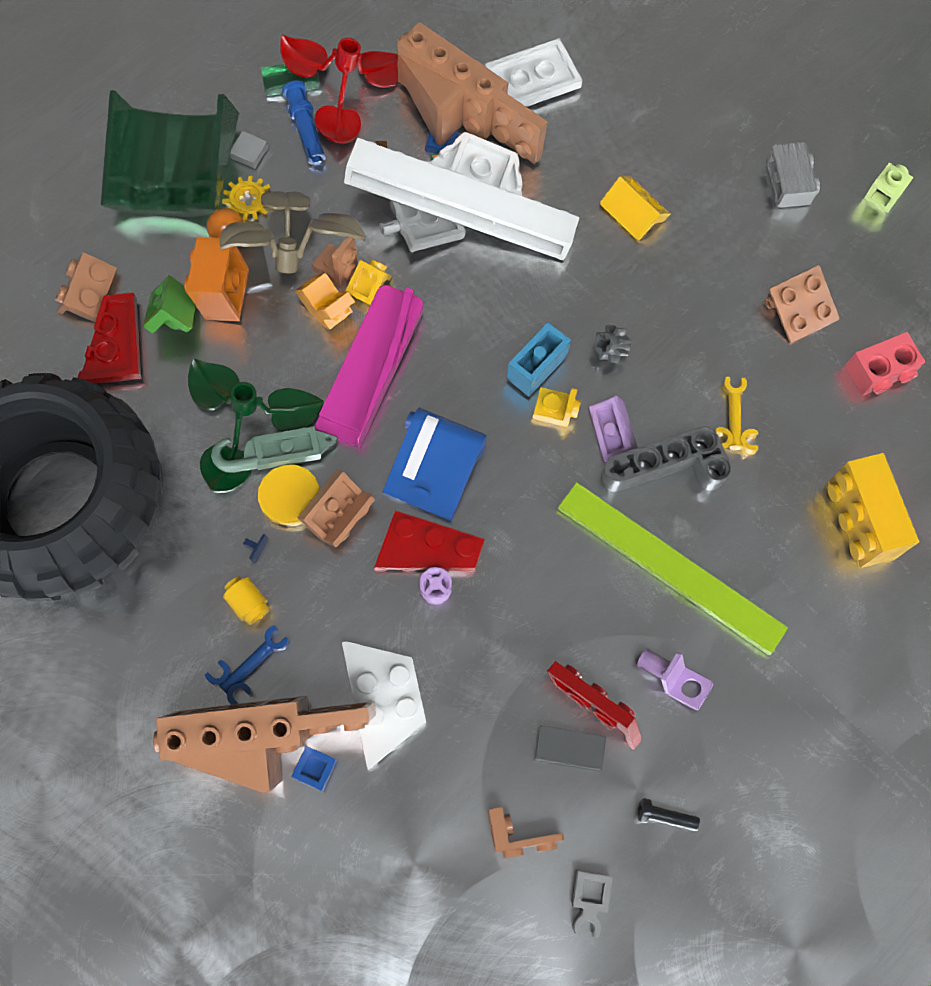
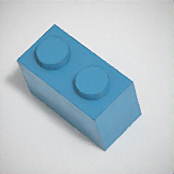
(538, 359)

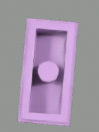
(612, 427)

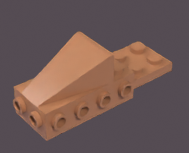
(452, 94)
(247, 738)

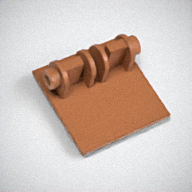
(803, 303)

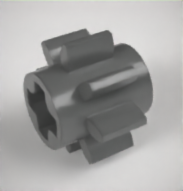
(612, 343)

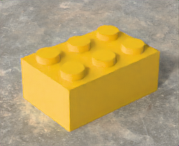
(872, 511)

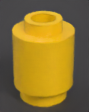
(245, 599)

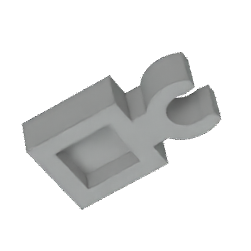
(593, 896)

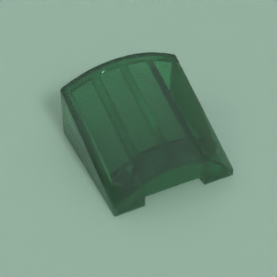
(166, 160)

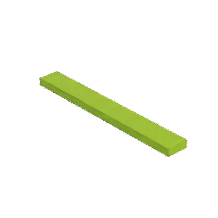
(673, 569)

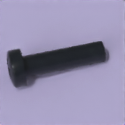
(648, 811)

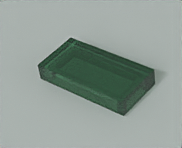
(279, 75)

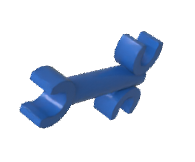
(231, 681)

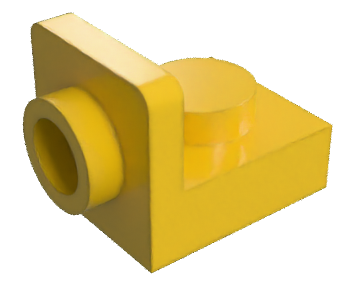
(367, 280)
(556, 406)

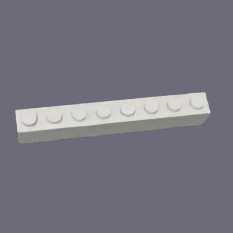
(460, 199)

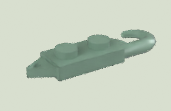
(276, 450)

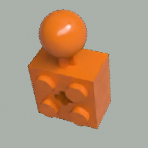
(216, 275)

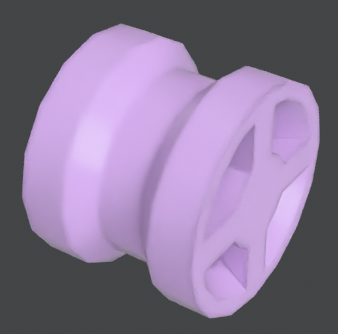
(435, 579)

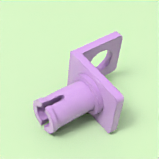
(673, 677)

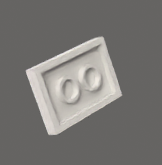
(538, 73)

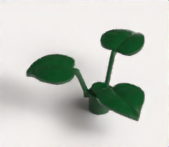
(215, 383)

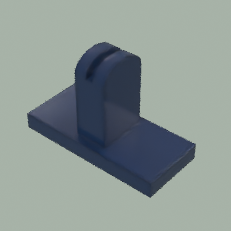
(256, 547)

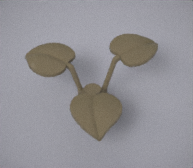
(287, 250)

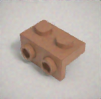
(86, 286)
(336, 509)

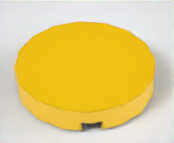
(286, 493)

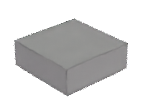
(248, 149)

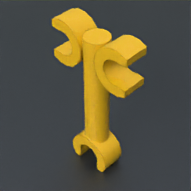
(733, 436)

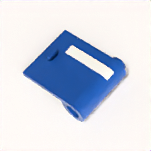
(437, 459)

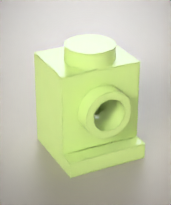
(891, 182)

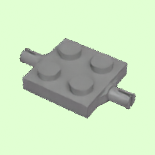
(421, 228)

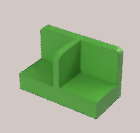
(170, 306)

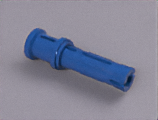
(301, 111)

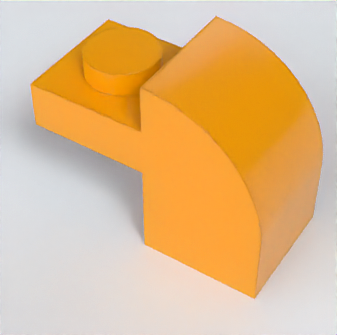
(325, 300)

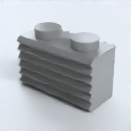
(792, 175)

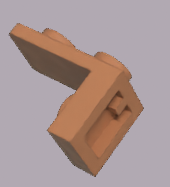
(338, 262)
(502, 827)

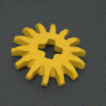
(238, 192)

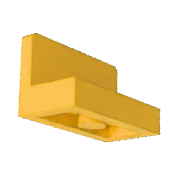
(633, 206)

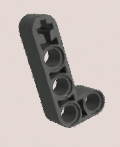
(663, 464)

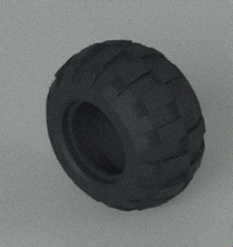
(79, 419)

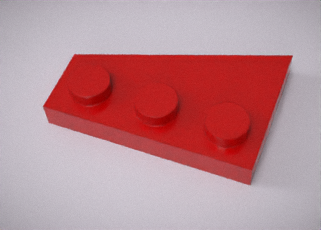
(115, 343)
(421, 545)
(594, 696)

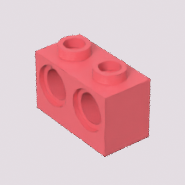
(883, 361)

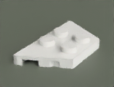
(482, 162)
(394, 687)

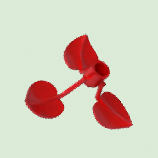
(306, 57)

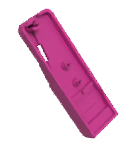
(370, 365)

